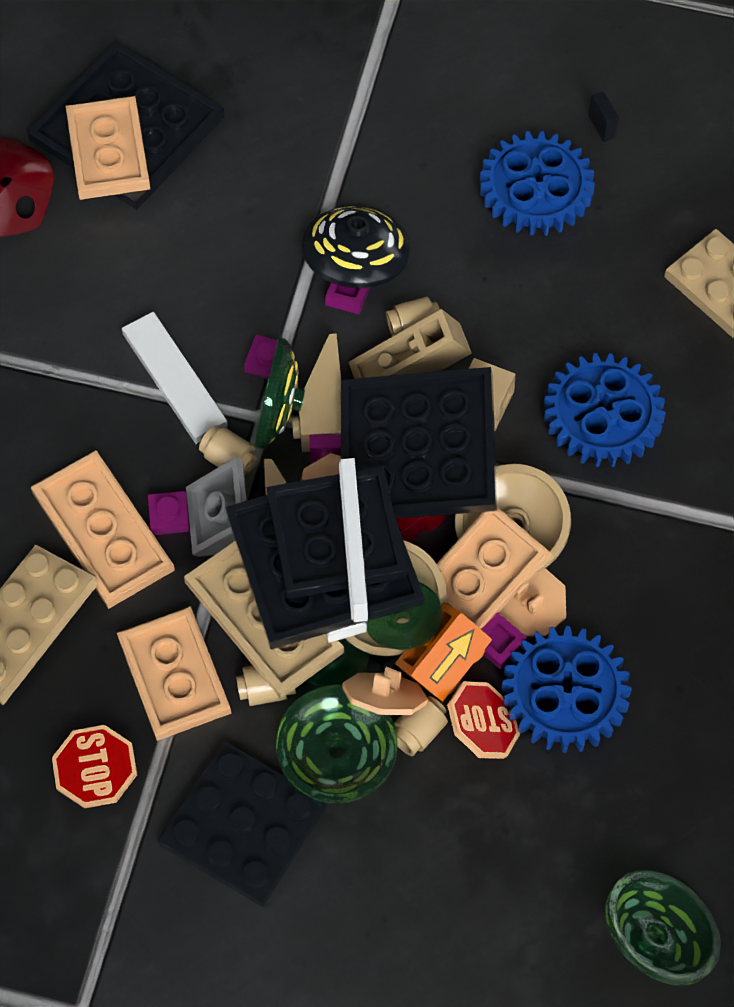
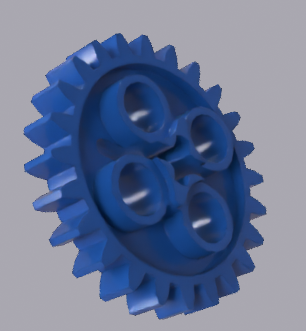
(536, 183)
(604, 410)
(566, 722)

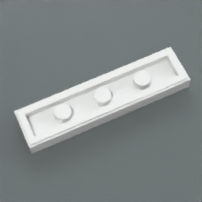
(173, 376)
(353, 540)

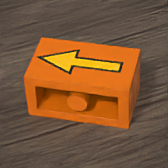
(447, 655)

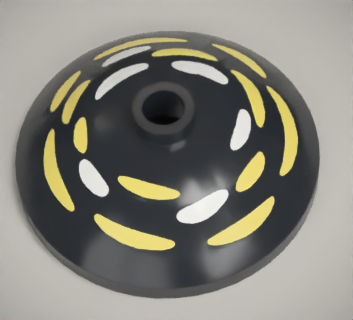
(355, 247)

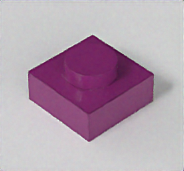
(346, 298)
(260, 356)
(323, 445)
(168, 513)
(504, 640)

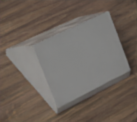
(207, 504)

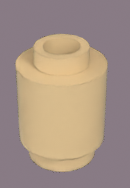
(409, 313)
(224, 445)
(255, 688)
(420, 728)

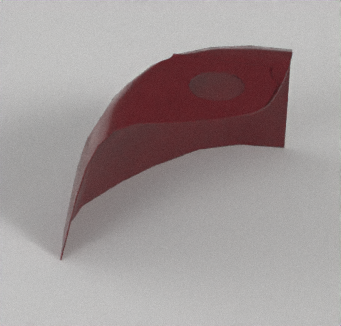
(30, 177)

